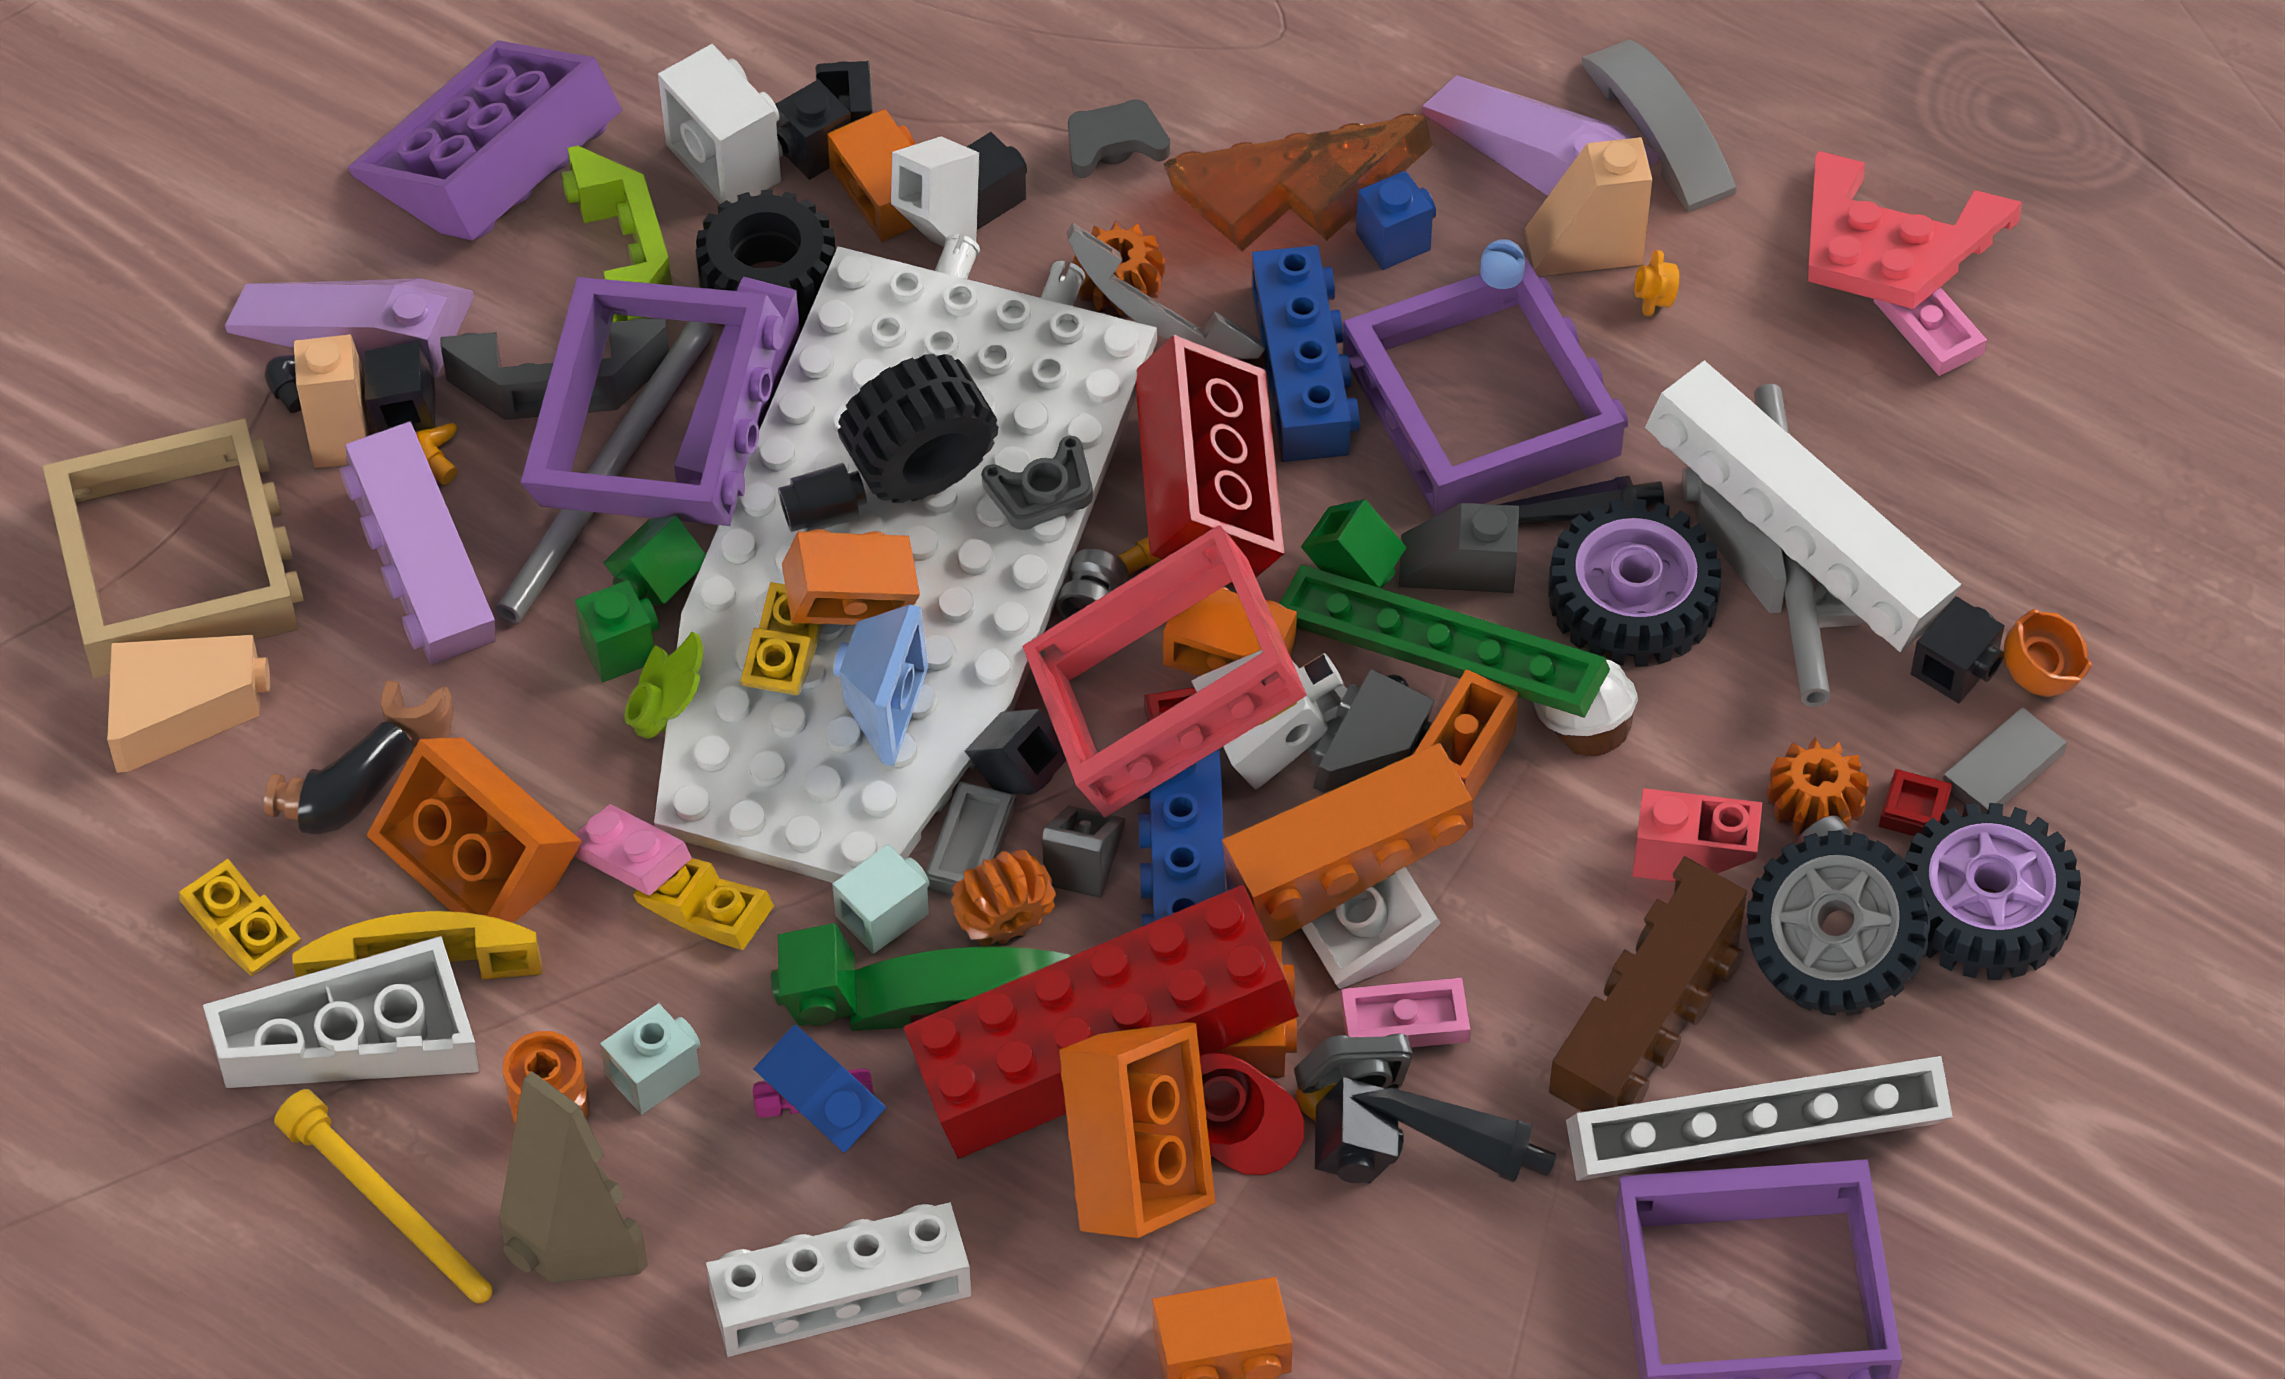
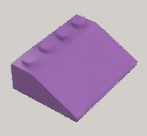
(489, 137)

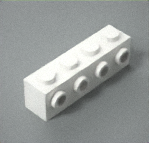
(838, 1278)

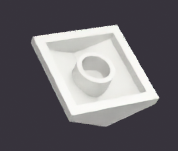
(1373, 930)

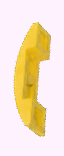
(497, 944)

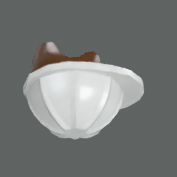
(1606, 721)

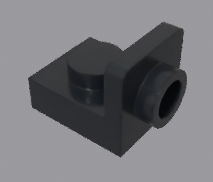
(849, 84)

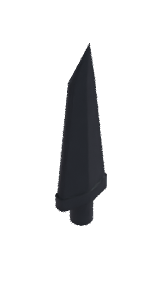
(1570, 503)
(1482, 1137)

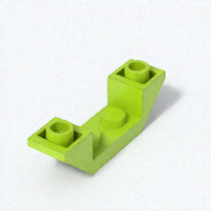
(613, 190)

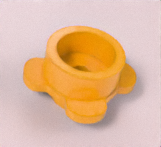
(1656, 283)

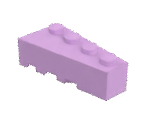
(417, 544)

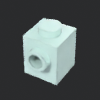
(881, 898)
(651, 1057)

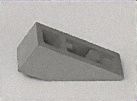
(1740, 542)

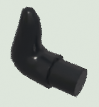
(281, 381)

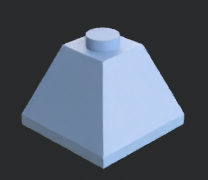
(883, 676)

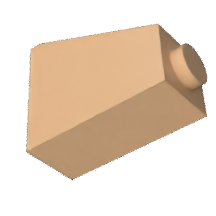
(1594, 212)
(331, 396)
(180, 694)

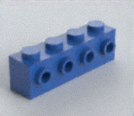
(1302, 353)
(1183, 840)

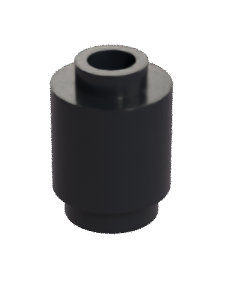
(822, 498)

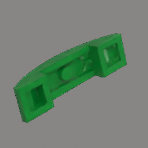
(937, 980)

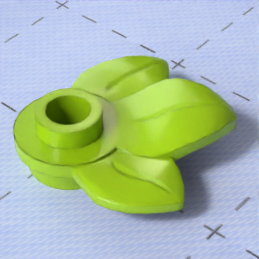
(664, 687)

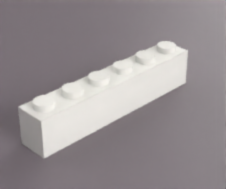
(1802, 505)
(1758, 1118)

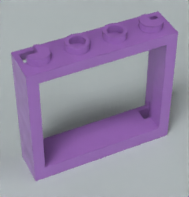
(573, 379)
(1512, 467)
(1761, 1195)

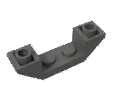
(518, 392)

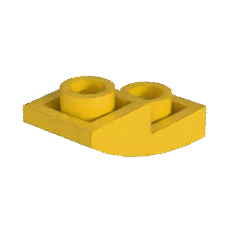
(779, 649)
(709, 905)
(239, 919)

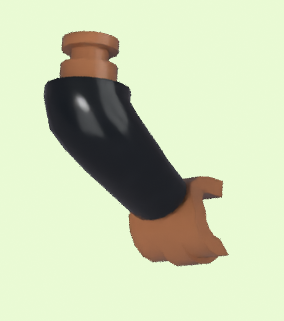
(345, 787)

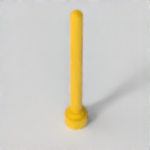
(307, 1121)

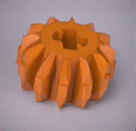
(1140, 264)
(1816, 786)
(1003, 897)

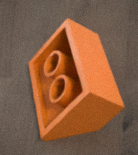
(471, 832)
(1137, 1129)

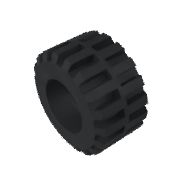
(763, 231)
(917, 428)

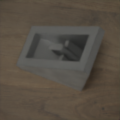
(1081, 849)

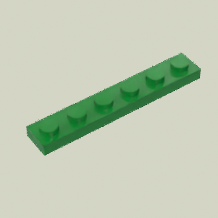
(1445, 640)

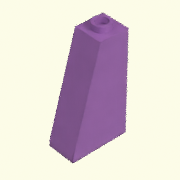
(699, 434)

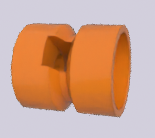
(551, 1058)

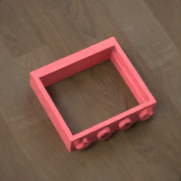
(1194, 725)

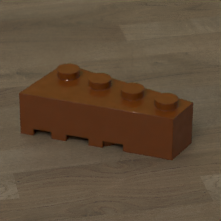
(1653, 993)

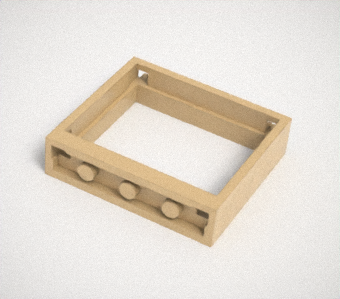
(158, 461)

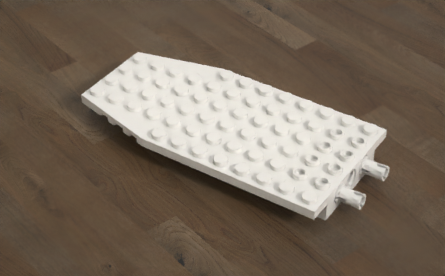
(795, 773)

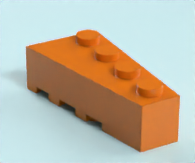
(1347, 840)

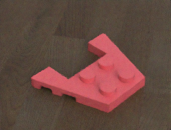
(1889, 251)

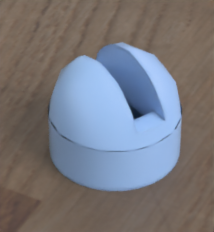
(1502, 264)

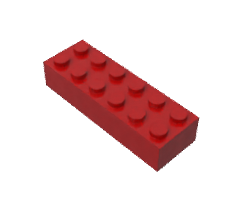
(997, 1055)

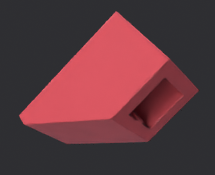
(1701, 827)

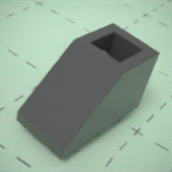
(1377, 730)

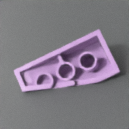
(1519, 132)
(370, 310)

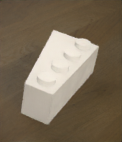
(348, 1023)

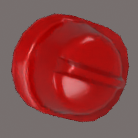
(1249, 1116)

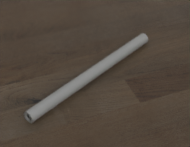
(609, 462)
(1799, 591)

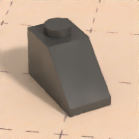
(1463, 550)

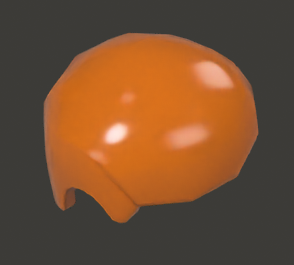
(2046, 653)

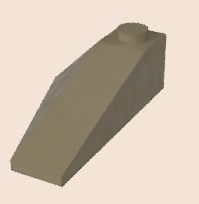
(557, 1200)

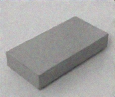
(2005, 761)
(970, 833)

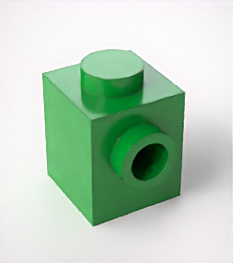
(1354, 544)
(657, 559)
(616, 629)
(815, 975)

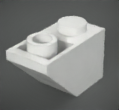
(937, 188)

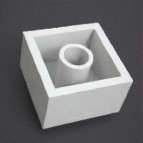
(720, 125)

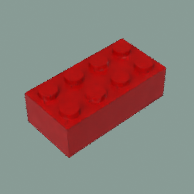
(1207, 452)

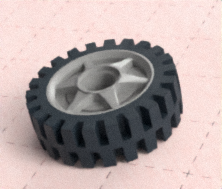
(1828, 877)

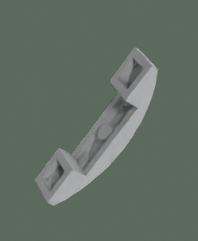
(1667, 119)
(1100, 264)

